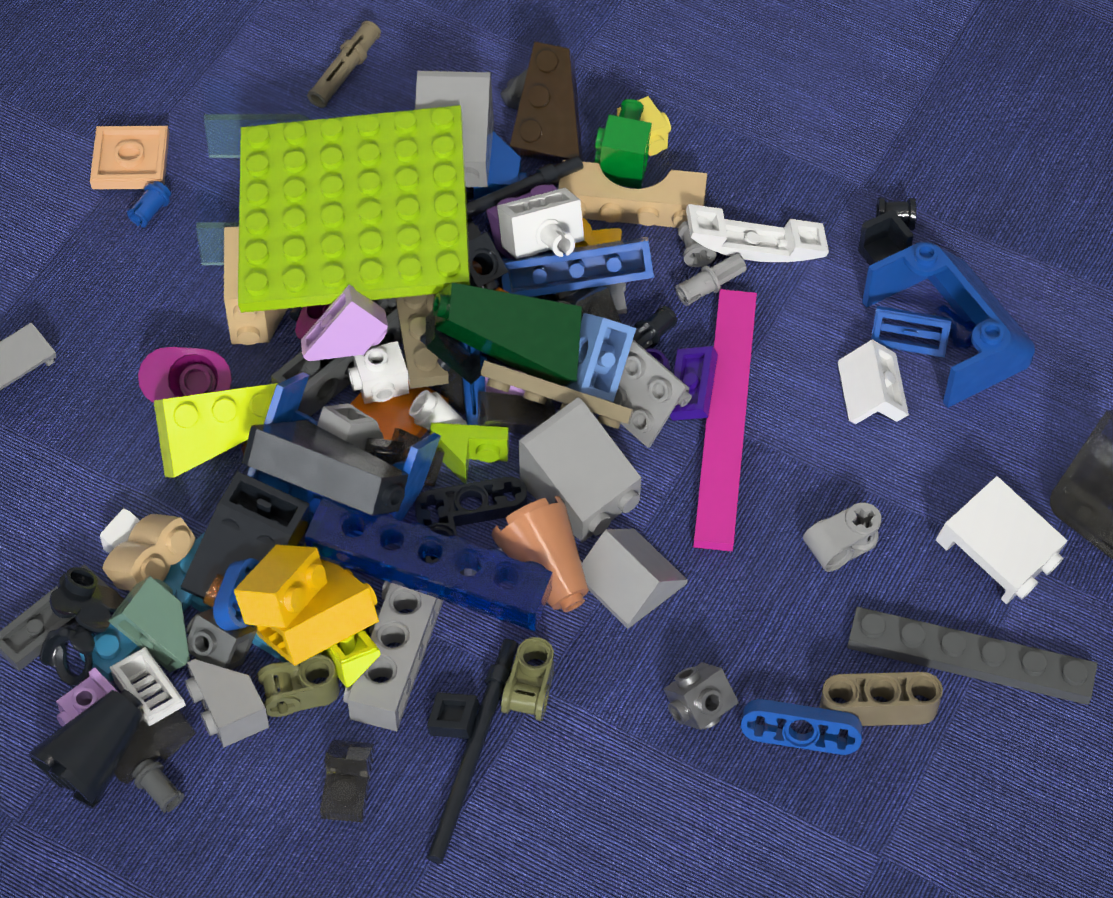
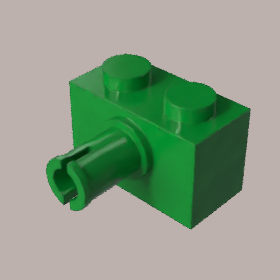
(624, 146)

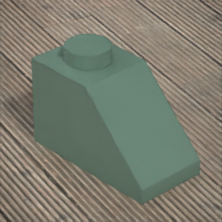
(154, 621)

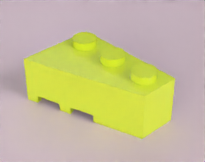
(207, 424)

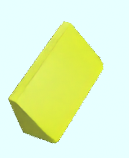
(352, 656)

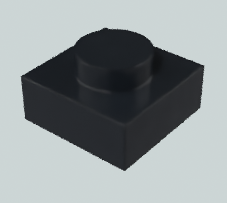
(453, 715)

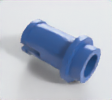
(150, 202)

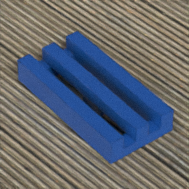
(914, 317)

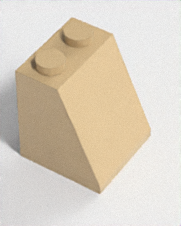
(244, 327)

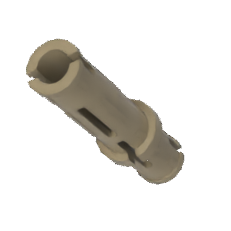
(352, 54)

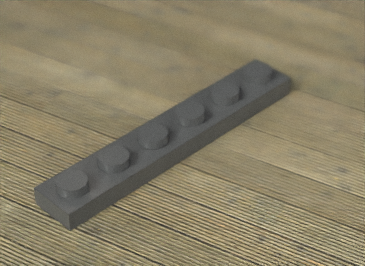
(973, 655)

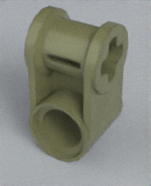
(296, 685)
(529, 685)

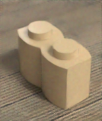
(150, 550)

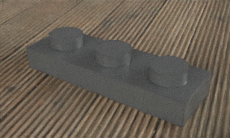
(25, 635)

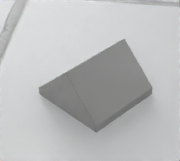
(629, 575)

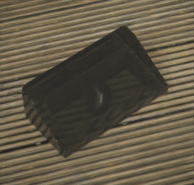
(512, 411)

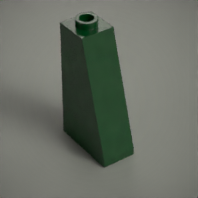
(513, 328)

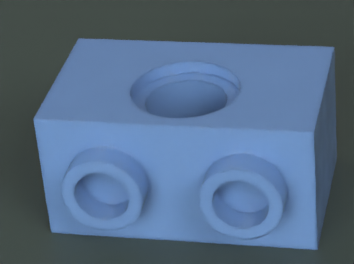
(602, 356)

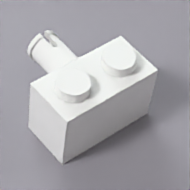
(541, 224)

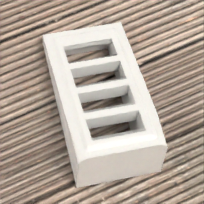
(138, 666)

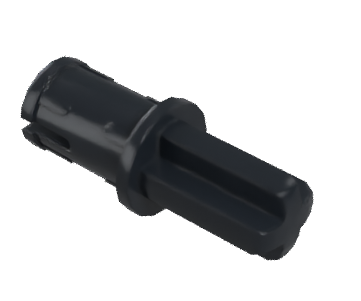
(650, 330)

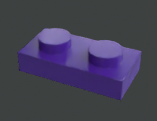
(697, 371)

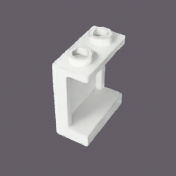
(1005, 538)

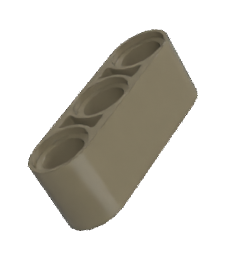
(895, 687)

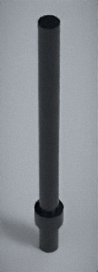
(544, 176)
(495, 681)

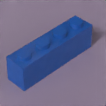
(581, 269)

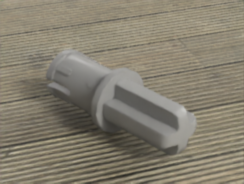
(710, 279)

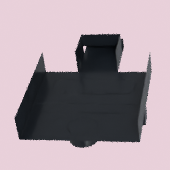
(450, 352)

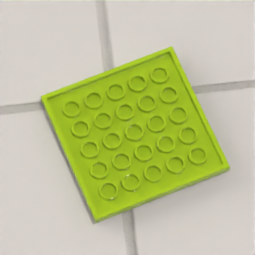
(353, 206)

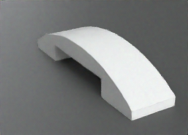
(756, 242)

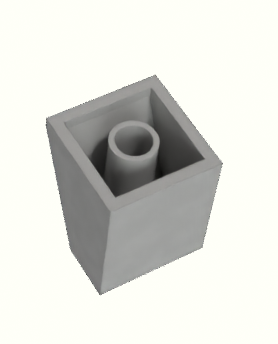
(474, 95)
(581, 465)

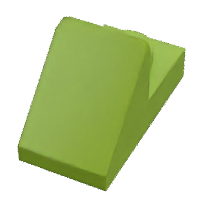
(471, 442)

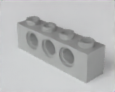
(386, 701)

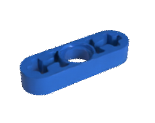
(771, 734)

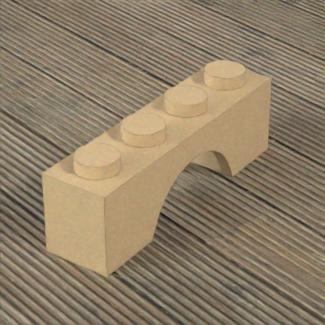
(656, 205)

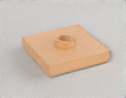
(129, 156)

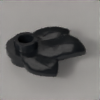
(84, 599)

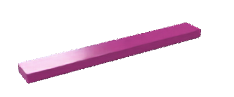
(725, 422)

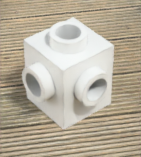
(380, 373)

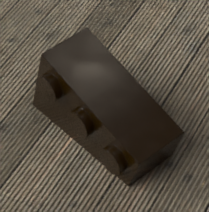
(548, 109)

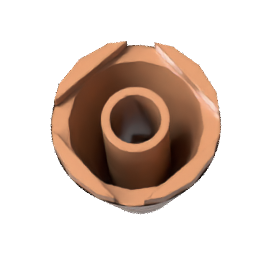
(545, 535)

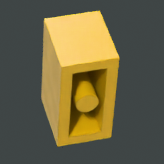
(280, 586)

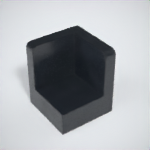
(883, 237)

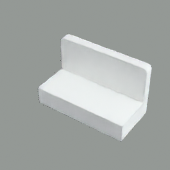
(872, 383)

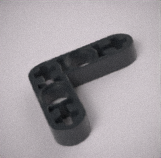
(452, 514)

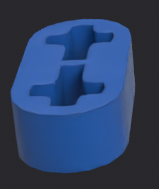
(226, 608)

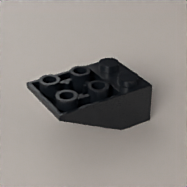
(245, 526)

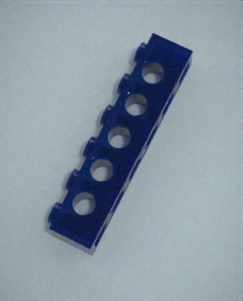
(440, 579)

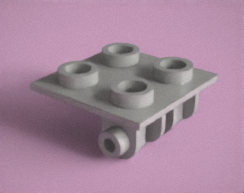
(650, 392)

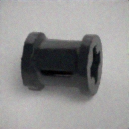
(905, 209)

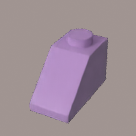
(345, 328)

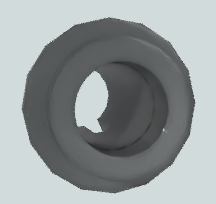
(151, 778)

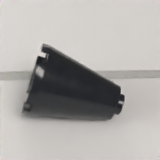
(90, 746)

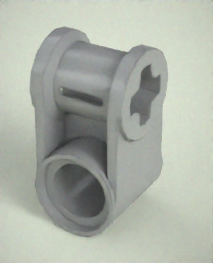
(844, 535)

